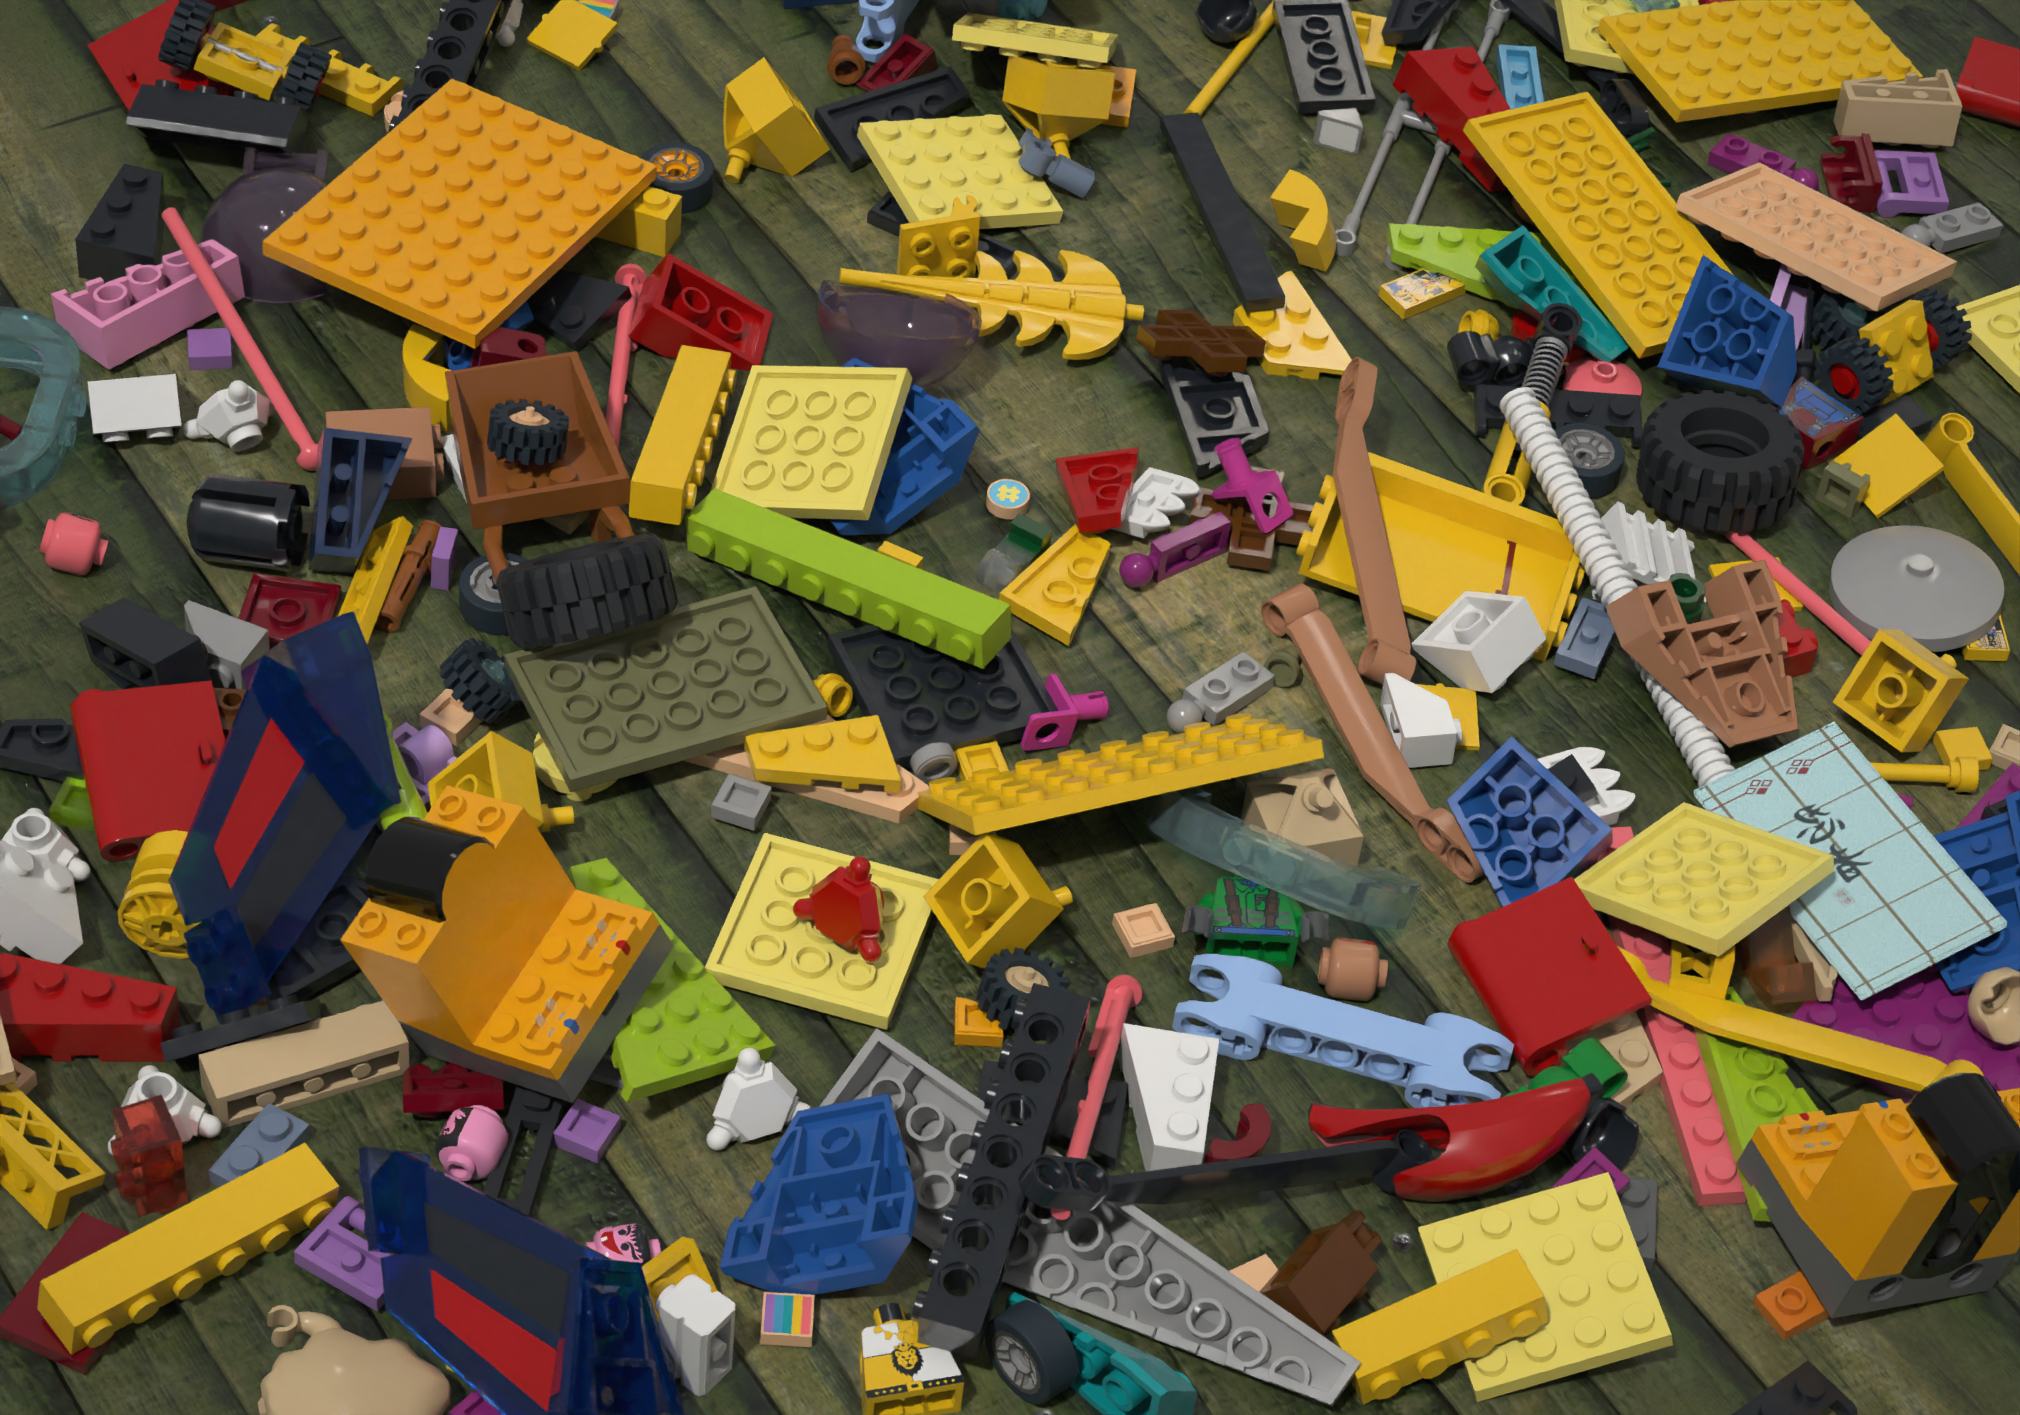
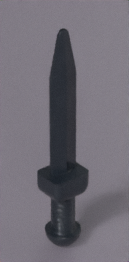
(1806, 357)

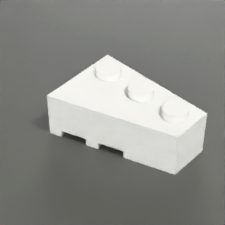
(1169, 1092)

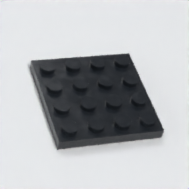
(936, 697)

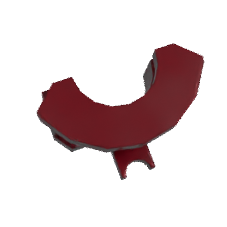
(1251, 1136)

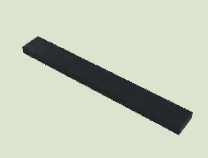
(1222, 212)

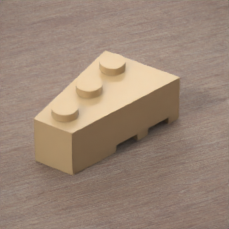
(1900, 111)

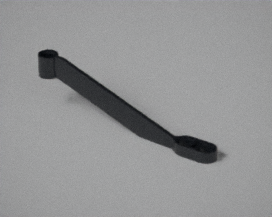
(1618, 96)
(1372, 1159)

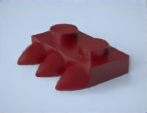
(448, 1090)

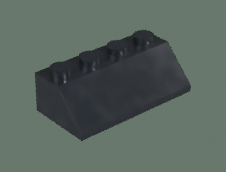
(217, 120)

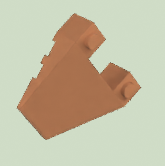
(1720, 667)

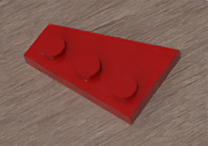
(1098, 487)

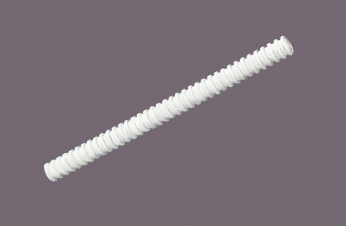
(1603, 566)

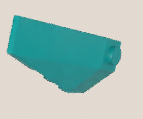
(1533, 280)
(1121, 1377)

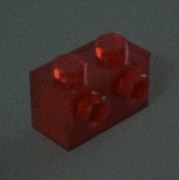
(148, 1156)

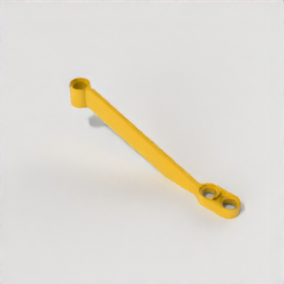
(1989, 505)
(1798, 1037)

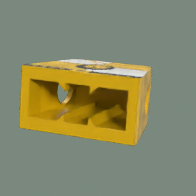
(902, 1374)

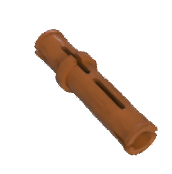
(413, 567)

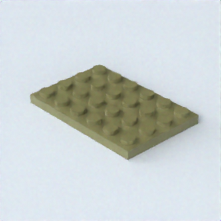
(664, 689)

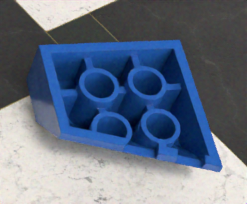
(1731, 339)
(1526, 824)

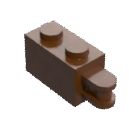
(1326, 1273)

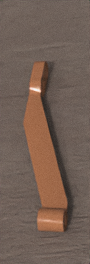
(1365, 532)
(1363, 728)

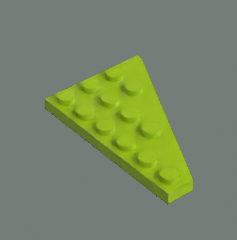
(1456, 252)
(684, 1020)

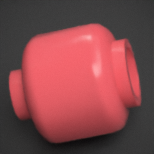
(73, 544)

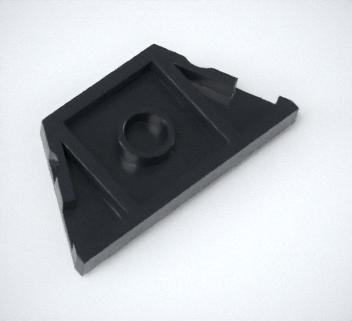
(1213, 411)
(318, 954)

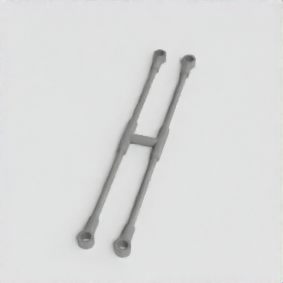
(1498, 14)

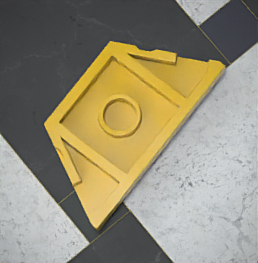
(1295, 335)

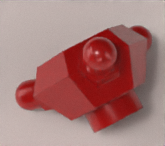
(847, 908)

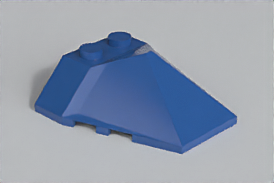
(922, 463)
(1991, 859)
(831, 1206)

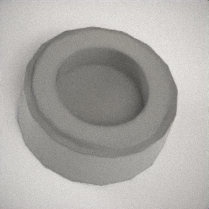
(933, 762)

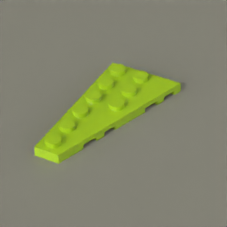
(1749, 1093)

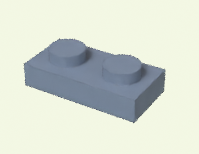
(1586, 640)
(264, 1139)

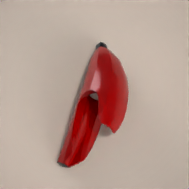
(1482, 1141)

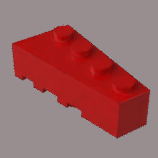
(1451, 89)
(83, 1012)

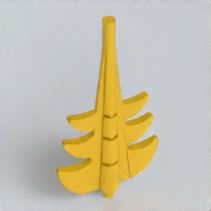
(1084, 303)

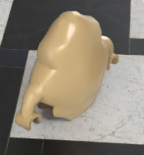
(346, 1372)

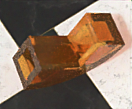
(1770, 963)

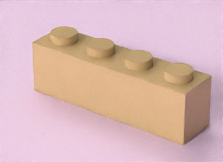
(304, 1063)

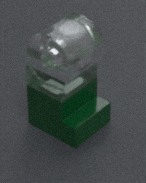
(1014, 553)

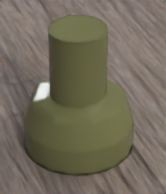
(1284, 666)

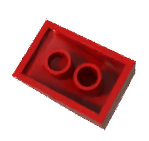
(695, 310)

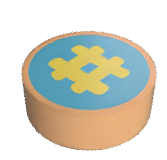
(1007, 498)

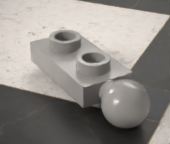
(1955, 228)
(1220, 693)

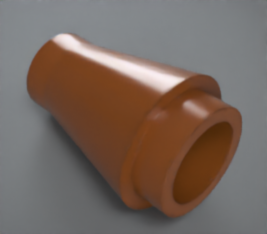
(845, 61)

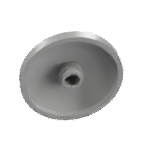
(1917, 582)

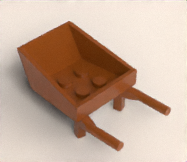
(508, 492)

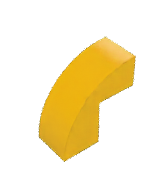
(1303, 207)
(425, 375)

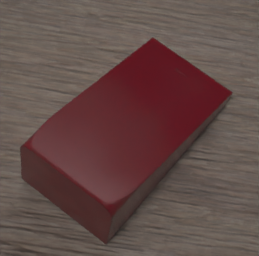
(901, 62)

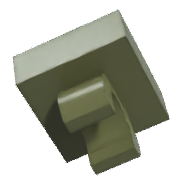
(1842, 488)

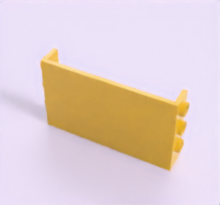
(1450, 543)

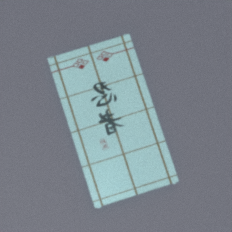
(1893, 887)

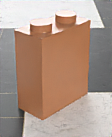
(420, 466)

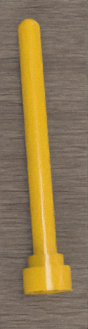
(1958, 774)

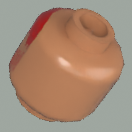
(1351, 969)

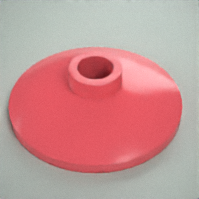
(1601, 376)

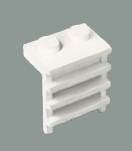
(1647, 547)

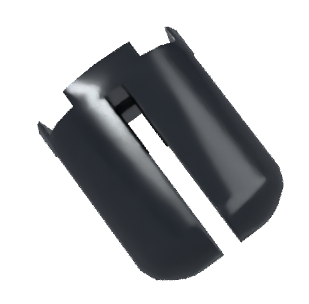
(248, 521)

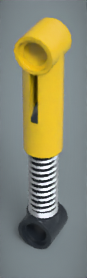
(1552, 344)

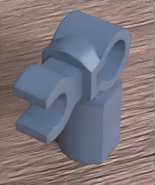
(1041, 159)

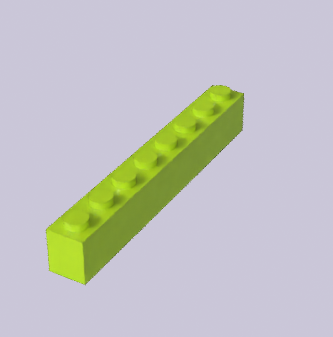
(849, 578)

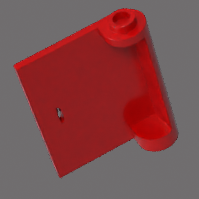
(135, 52)
(1991, 82)
(145, 759)
(1541, 978)

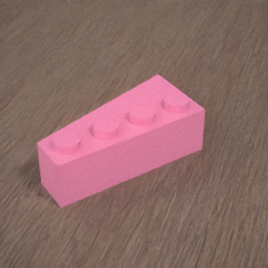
(145, 306)

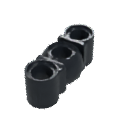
(1500, 360)

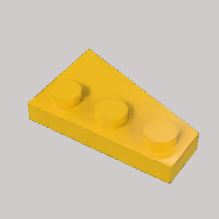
(1059, 584)
(836, 751)

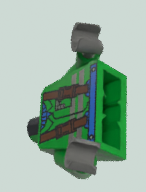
(1253, 922)

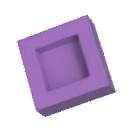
(209, 349)
(444, 558)
(587, 1130)

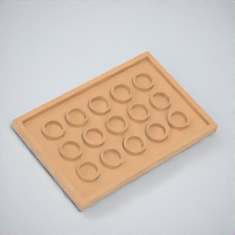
(1816, 236)

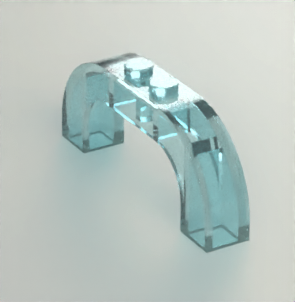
(50, 352)
(1345, 890)

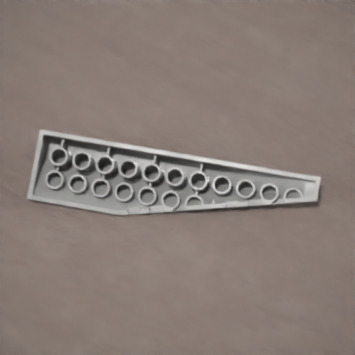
(1097, 1260)

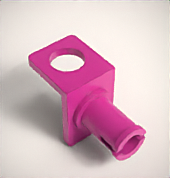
(1251, 484)
(1071, 709)

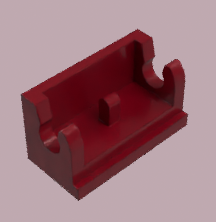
(1854, 174)

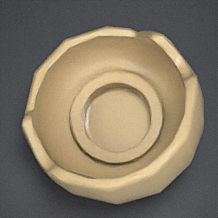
(1996, 1005)

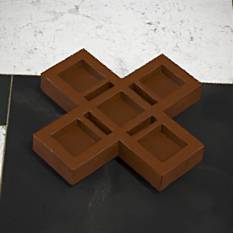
(1189, 334)
(1247, 543)

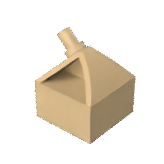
(1306, 810)

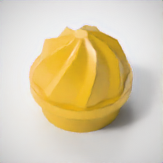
(1479, 322)
(835, 693)

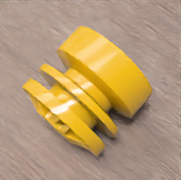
(149, 907)

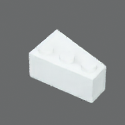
(37, 906)

